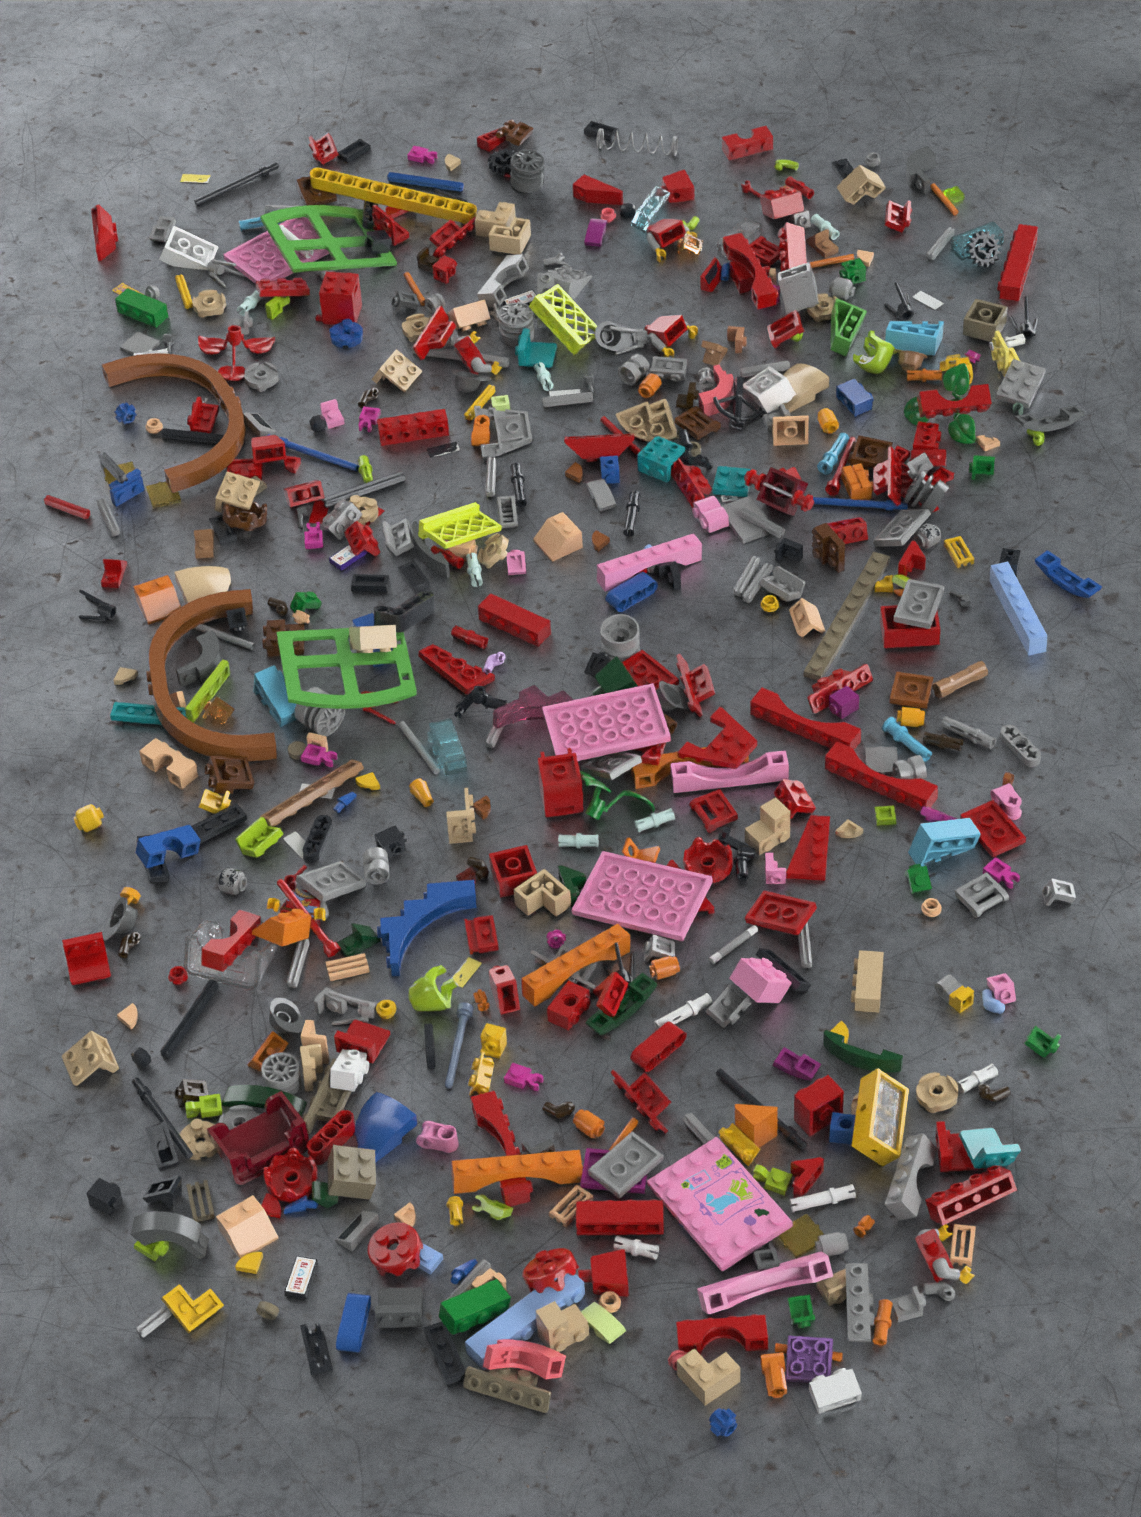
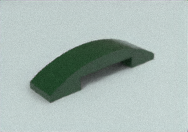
(633, 999)
(861, 1058)
(257, 1096)

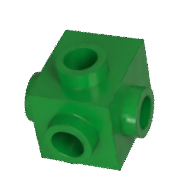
(853, 270)

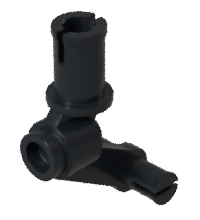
(686, 457)
(478, 696)
(744, 853)

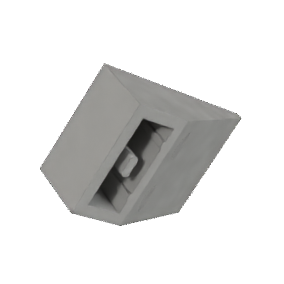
(570, 280)
(798, 288)

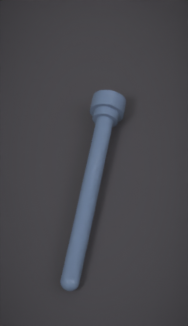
(464, 1013)

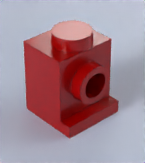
(444, 269)

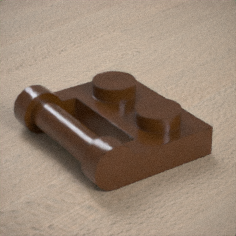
(697, 428)

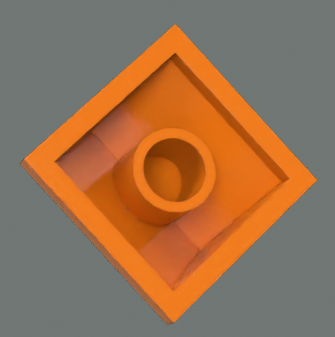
(757, 1122)

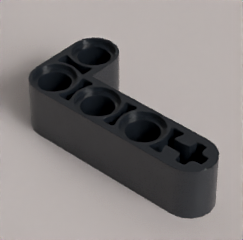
(407, 613)

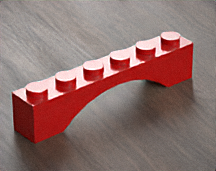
(739, 251)
(770, 707)
(911, 792)
(489, 1116)

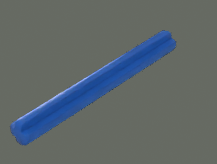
(425, 181)

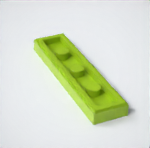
(207, 690)

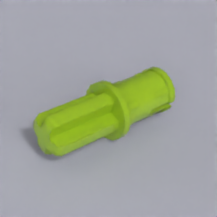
(365, 468)

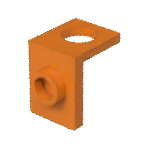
(647, 854)

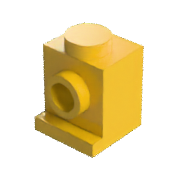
(493, 1040)

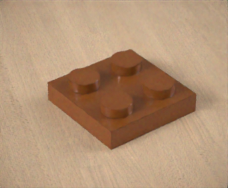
(911, 690)

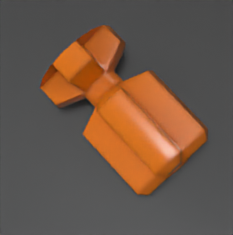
(481, 999)
(864, 1225)

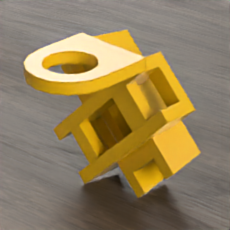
(947, 364)

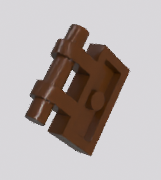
(514, 132)

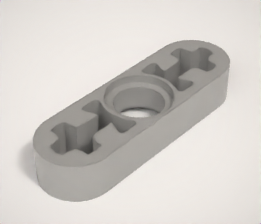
(1019, 738)

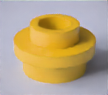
(769, 603)
(386, 1009)

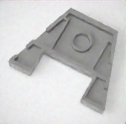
(511, 428)

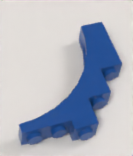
(417, 914)

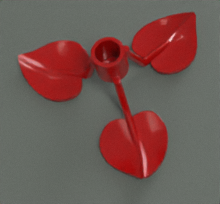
(214, 345)

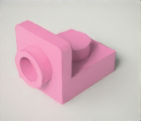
(331, 413)
(516, 562)
(773, 874)
(1002, 988)

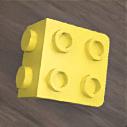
(1002, 354)

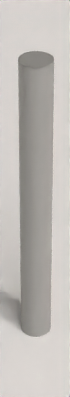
(227, 637)
(418, 746)

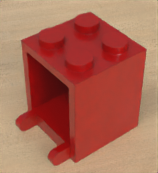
(339, 298)
(560, 784)

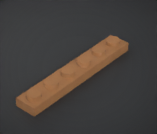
(317, 789)

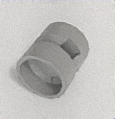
(633, 369)
(911, 769)
(376, 866)

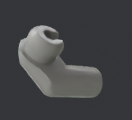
(940, 1288)

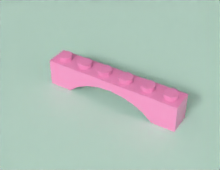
(617, 571)
(694, 777)
(740, 1288)

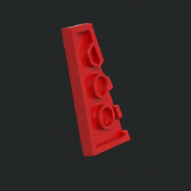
(455, 669)
(811, 853)

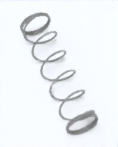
(600, 140)

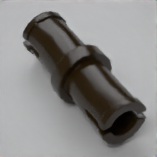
(942, 741)

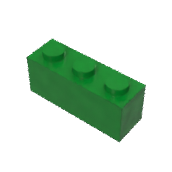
(141, 307)
(474, 1307)

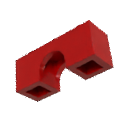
(737, 147)

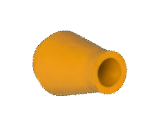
(420, 791)

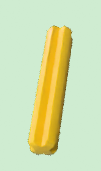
(184, 292)
(480, 401)

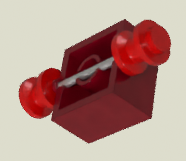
(780, 490)

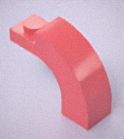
(724, 389)
(526, 1356)

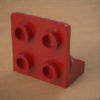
(86, 958)
(363, 1038)
(951, 1151)

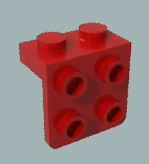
(383, 221)

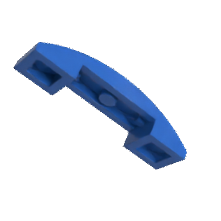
(1064, 578)

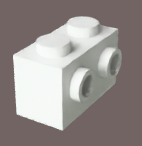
(349, 1070)
(834, 1390)

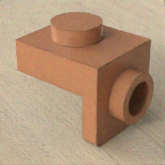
(737, 335)

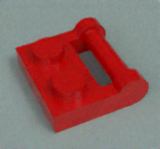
(766, 251)
(785, 328)
(718, 806)

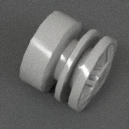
(512, 320)
(620, 636)
(320, 720)

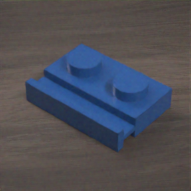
(127, 490)

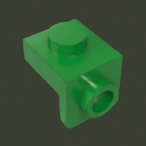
(982, 465)
(304, 601)
(918, 878)
(1041, 1042)
(801, 1311)

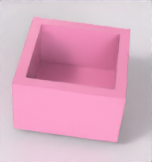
(760, 980)

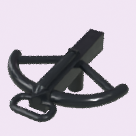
(736, 402)

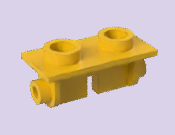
(482, 1067)
(739, 1143)

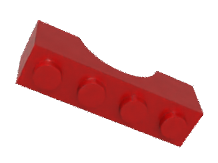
(933, 404)
(221, 953)
(746, 1330)

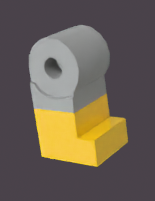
(954, 993)

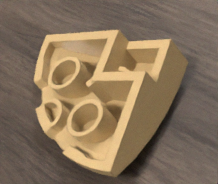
(806, 383)
(649, 421)
(202, 581)

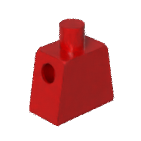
(679, 186)
(742, 278)
(266, 449)
(503, 980)
(607, 1273)

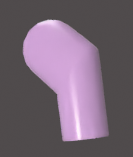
(493, 661)

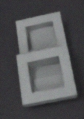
(163, 229)
(601, 494)

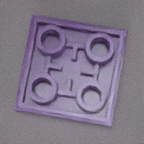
(808, 1358)

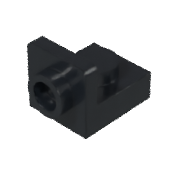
(788, 549)
(670, 571)
(596, 663)

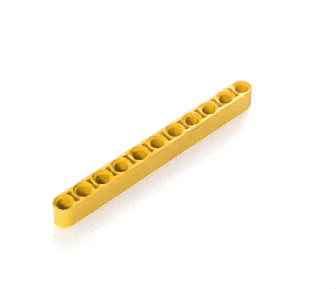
(392, 195)

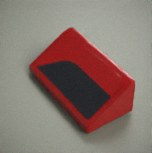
(711, 276)

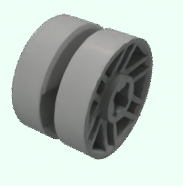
(282, 1073)

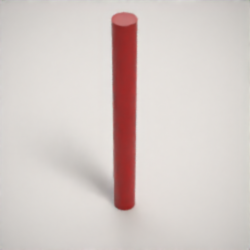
(615, 430)

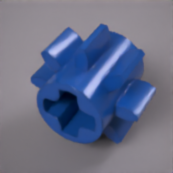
(125, 413)
(723, 1422)

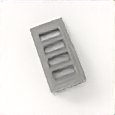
(503, 501)

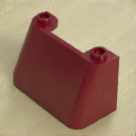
(255, 1142)

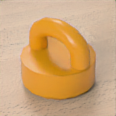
(131, 895)

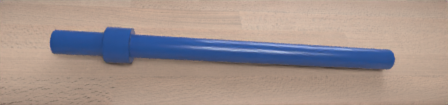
(319, 455)
(889, 505)

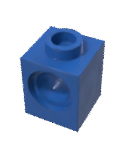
(842, 1128)

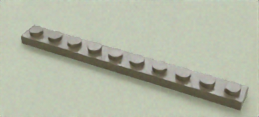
(846, 616)

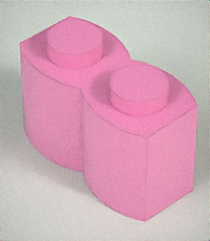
(710, 514)

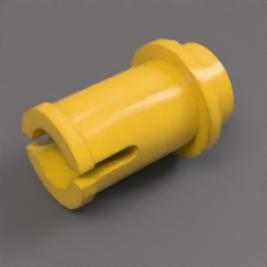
(455, 1210)

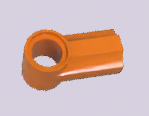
(773, 1368)

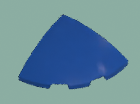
(383, 1124)

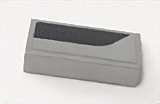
(258, 424)
(358, 1230)

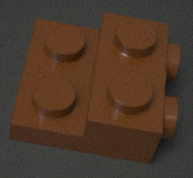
(311, 195)
(868, 452)
(828, 547)
(270, 643)
(228, 774)

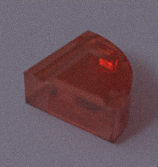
(468, 874)

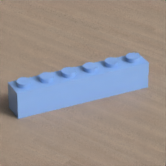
(1018, 608)
(520, 1319)

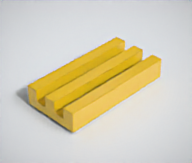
(953, 555)

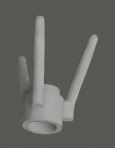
(216, 268)
(639, 337)
(365, 1008)

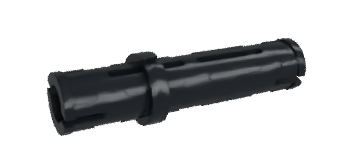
(517, 472)
(632, 509)

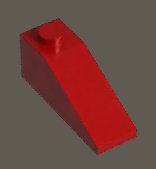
(595, 191)

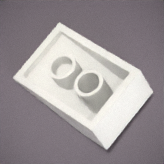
(187, 250)
(769, 389)

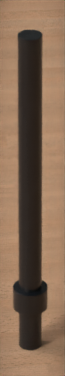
(263, 171)
(146, 1095)
(787, 1131)

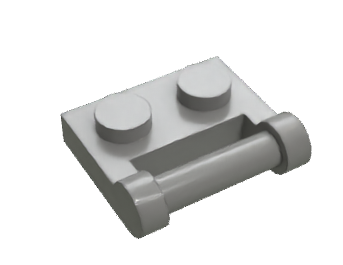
(979, 889)

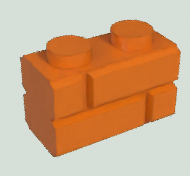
(857, 482)

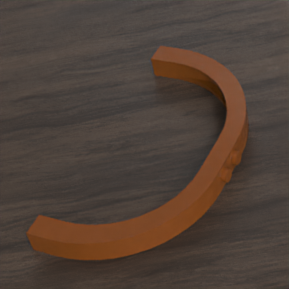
(179, 366)
(204, 741)

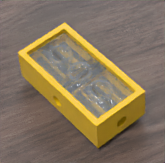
(880, 1117)

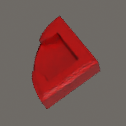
(292, 464)
(271, 1206)

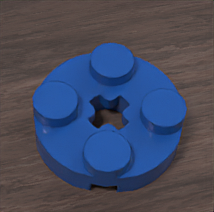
(340, 331)

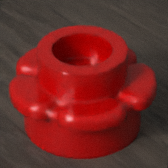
(178, 975)

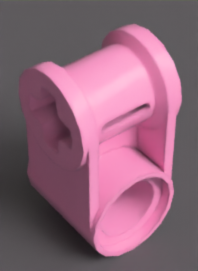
(1007, 800)
(438, 1136)

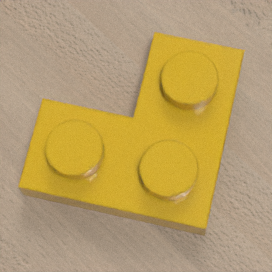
(191, 1312)

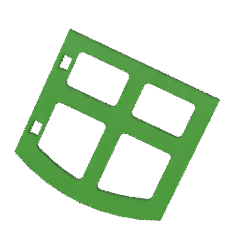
(326, 240)
(345, 661)

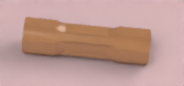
(950, 684)

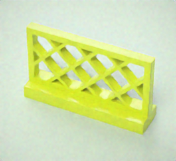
(558, 324)
(456, 519)

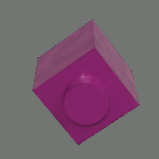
(844, 702)

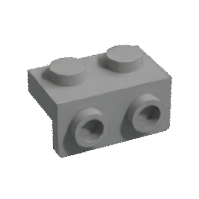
(669, 368)
(341, 518)
(398, 537)
(783, 584)
(728, 1004)

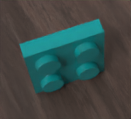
(730, 482)

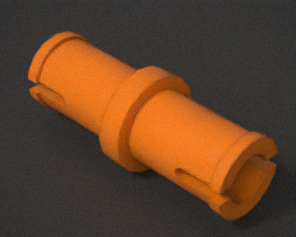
(924, 375)
(882, 1322)

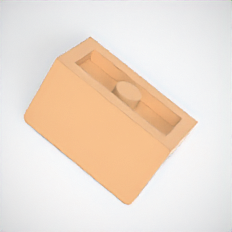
(806, 617)
(309, 1037)

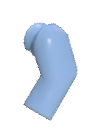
(992, 1004)

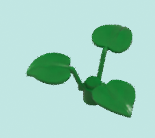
(963, 426)
(597, 806)

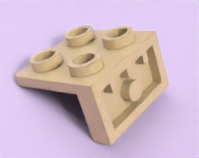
(398, 370)
(236, 491)
(459, 822)
(87, 1056)

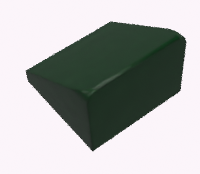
(321, 1196)

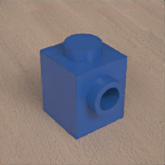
(610, 469)

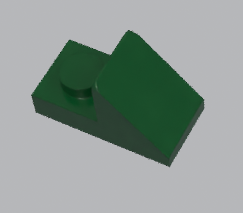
(571, 880)
(360, 940)

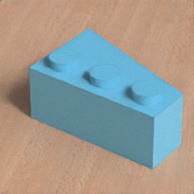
(915, 337)
(272, 688)
(943, 838)

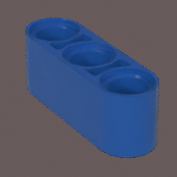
(631, 592)
(353, 1322)

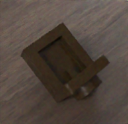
(687, 401)

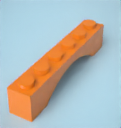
(649, 775)
(547, 979)
(474, 1174)

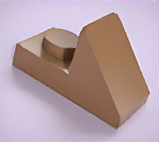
(822, 244)
(714, 353)
(204, 543)

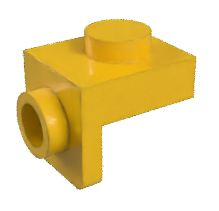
(214, 802)

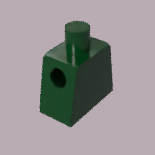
(613, 678)

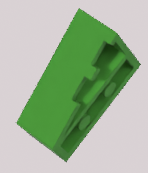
(845, 325)

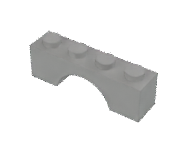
(510, 269)
(903, 1194)

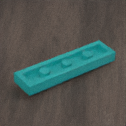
(137, 713)

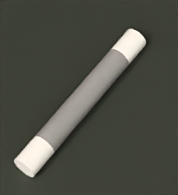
(733, 944)

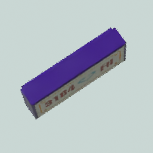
(345, 558)

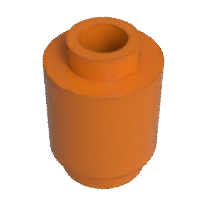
(649, 385)
(664, 967)
(589, 1123)

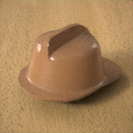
(910, 360)

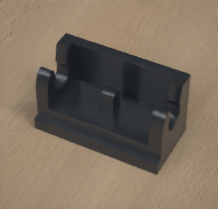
(316, 1349)

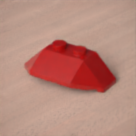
(104, 232)
(599, 446)

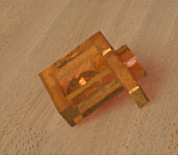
(689, 243)
(218, 710)

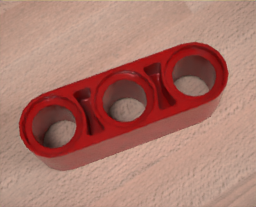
(658, 1046)
(335, 1132)

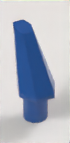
(344, 801)
(300, 1205)
(462, 1271)

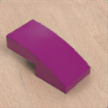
(595, 232)
(797, 1066)

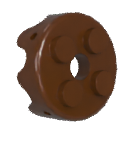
(243, 518)

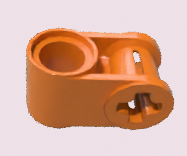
(481, 431)

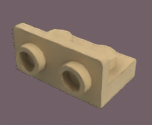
(311, 1064)
(833, 1288)

